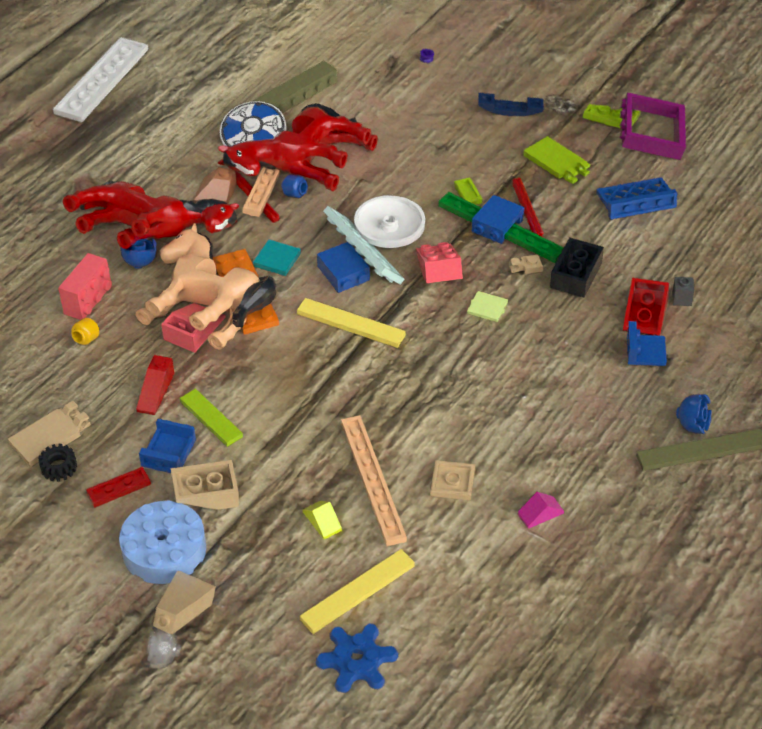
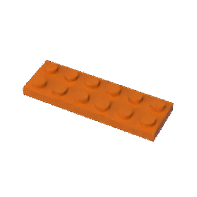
(256, 320)

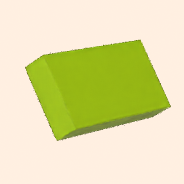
(468, 191)

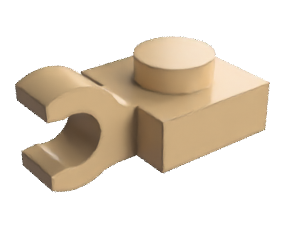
(528, 264)

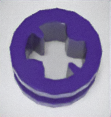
(426, 55)

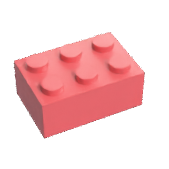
(85, 286)

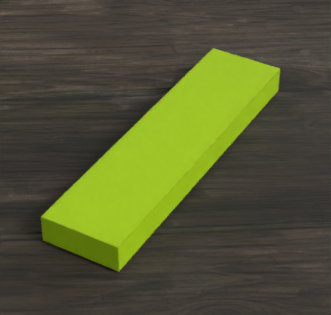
(211, 417)

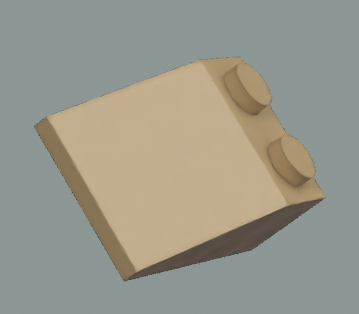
(206, 485)

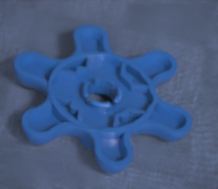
(362, 669)

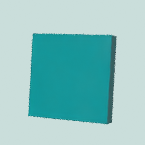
(277, 257)

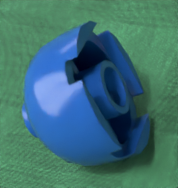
(140, 253)
(694, 413)

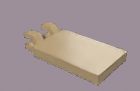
(51, 429)

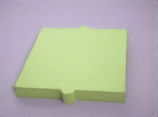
(487, 306)

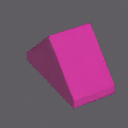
(539, 509)

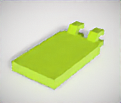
(557, 159)

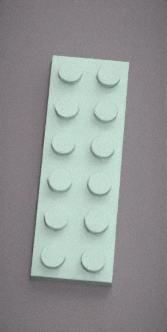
(372, 255)

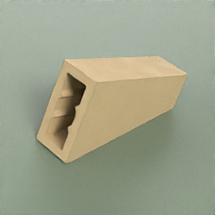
(182, 602)

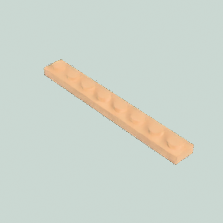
(373, 481)

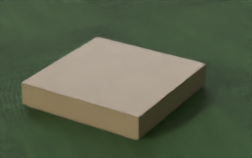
(452, 480)

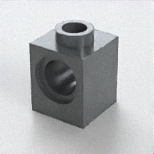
(683, 291)

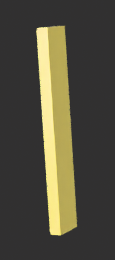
(351, 322)
(357, 591)

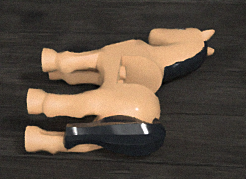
(196, 282)

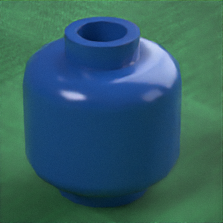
(294, 186)

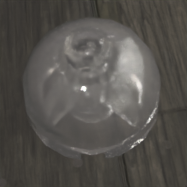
(161, 649)

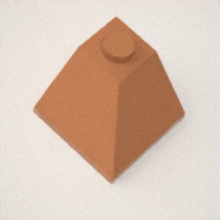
(218, 185)

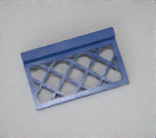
(633, 204)

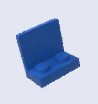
(645, 348)

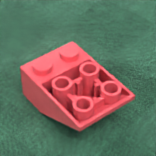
(439, 262)
(180, 332)

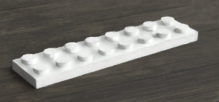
(100, 79)

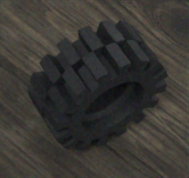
(54, 454)

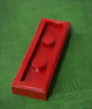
(118, 487)

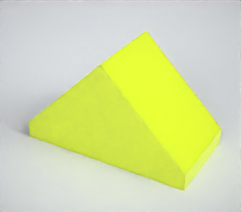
(323, 518)

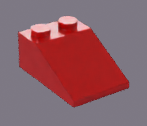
(647, 305)

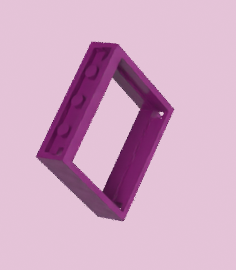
(647, 143)

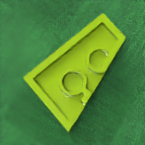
(606, 115)

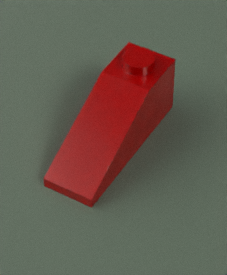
(155, 384)

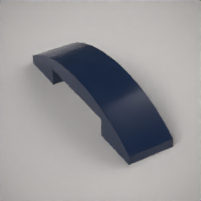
(510, 108)

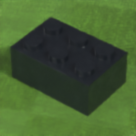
(576, 267)

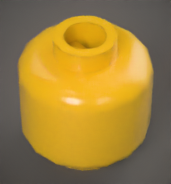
(85, 331)

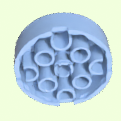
(162, 540)

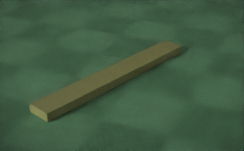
(700, 450)

